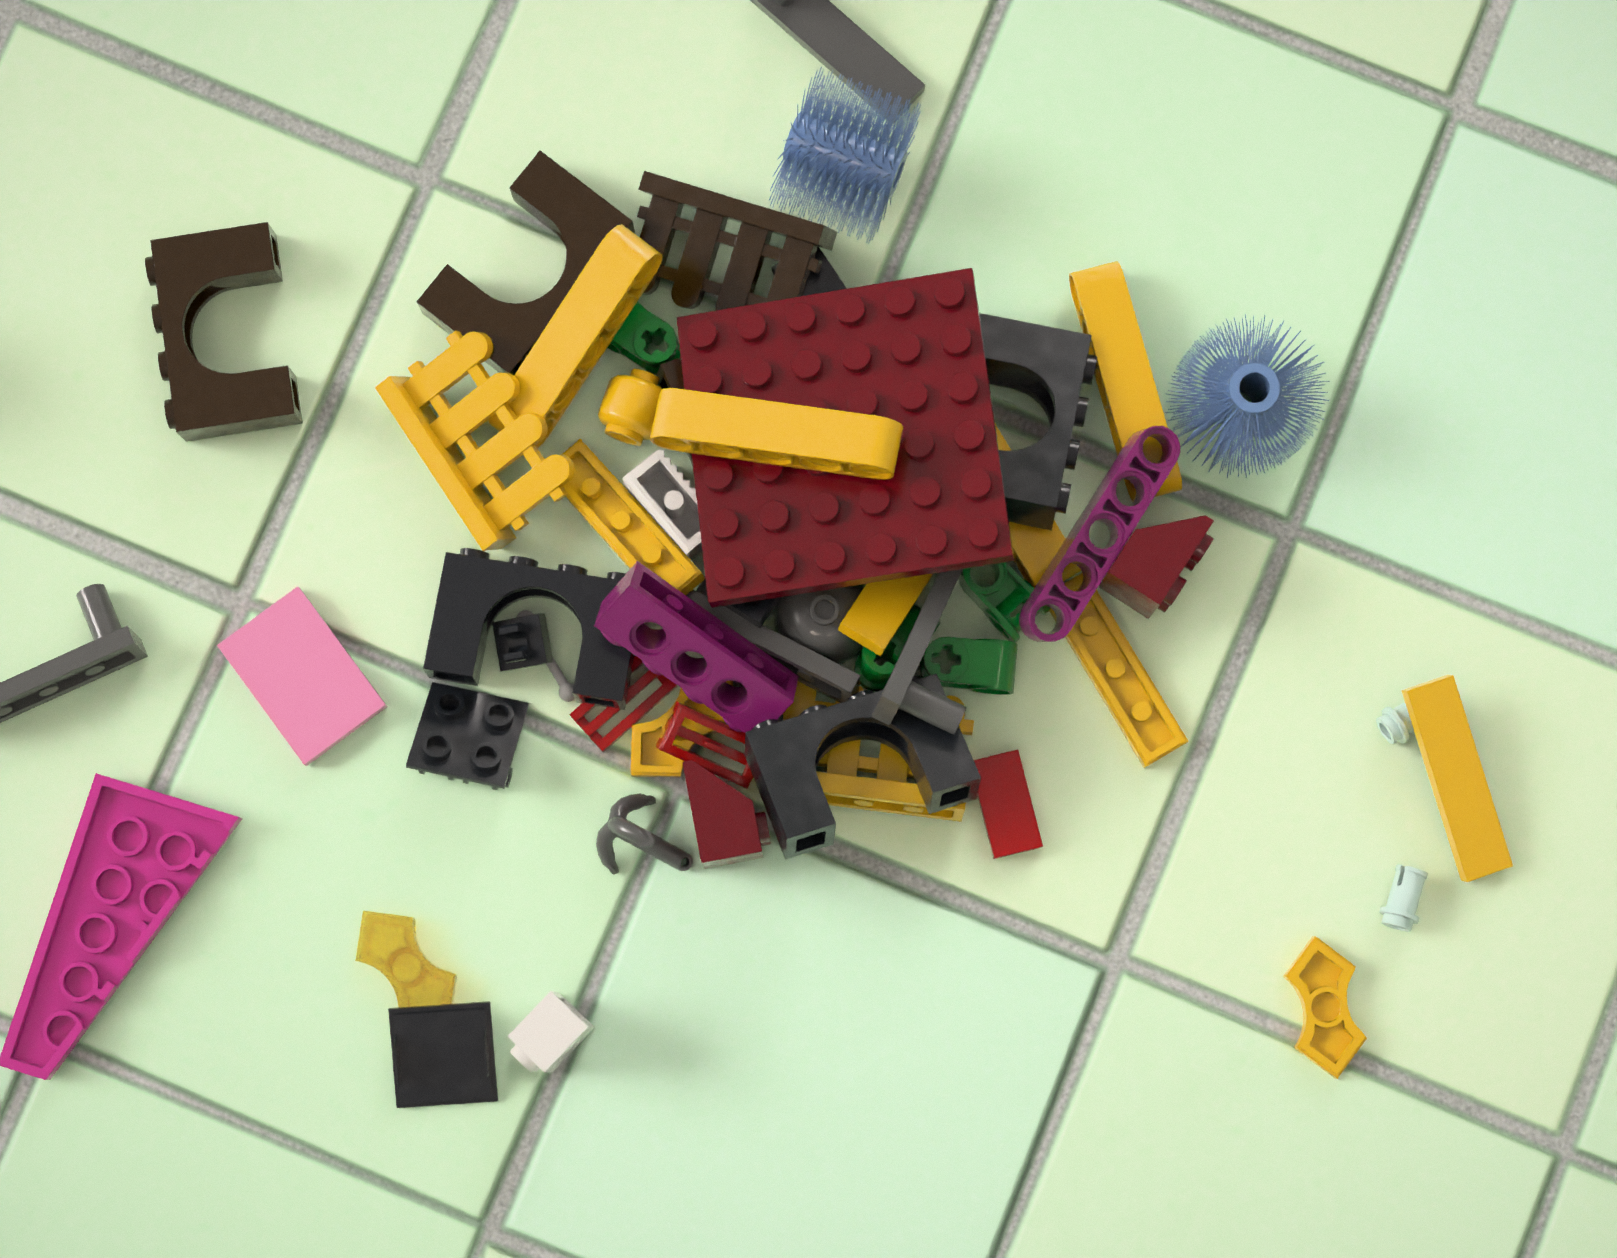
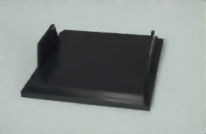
(443, 1054)

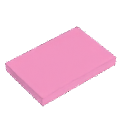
(302, 676)

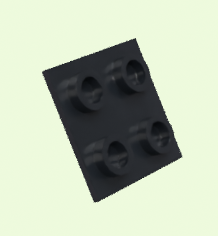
(467, 736)

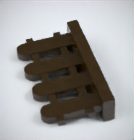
(749, 245)

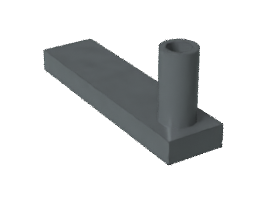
(845, 49)
(109, 652)
(810, 666)
(900, 689)

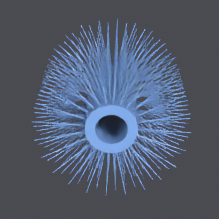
(845, 155)
(1259, 384)

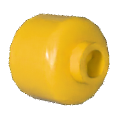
(630, 406)

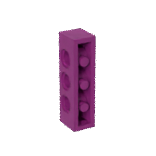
(690, 628)

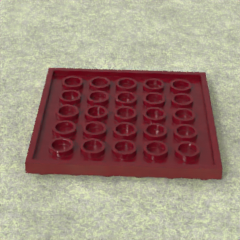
(876, 350)

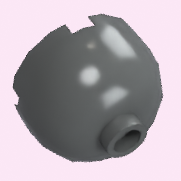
(815, 619)

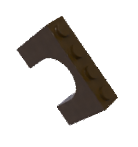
(578, 219)
(187, 276)

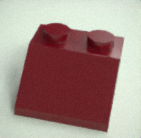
(723, 820)

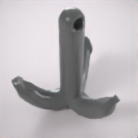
(635, 835)

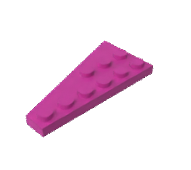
(116, 892)

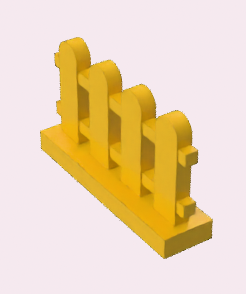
(437, 439)
(889, 790)

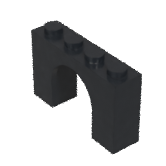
(1050, 369)
(479, 589)
(787, 753)

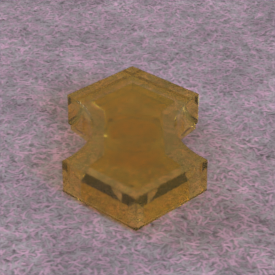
(392, 948)

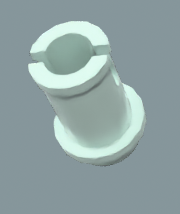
(1395, 724)
(1404, 898)

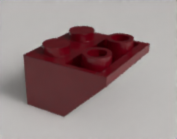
(1151, 564)

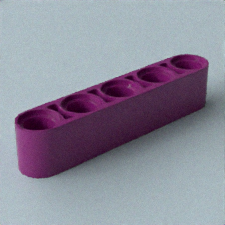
(1120, 521)

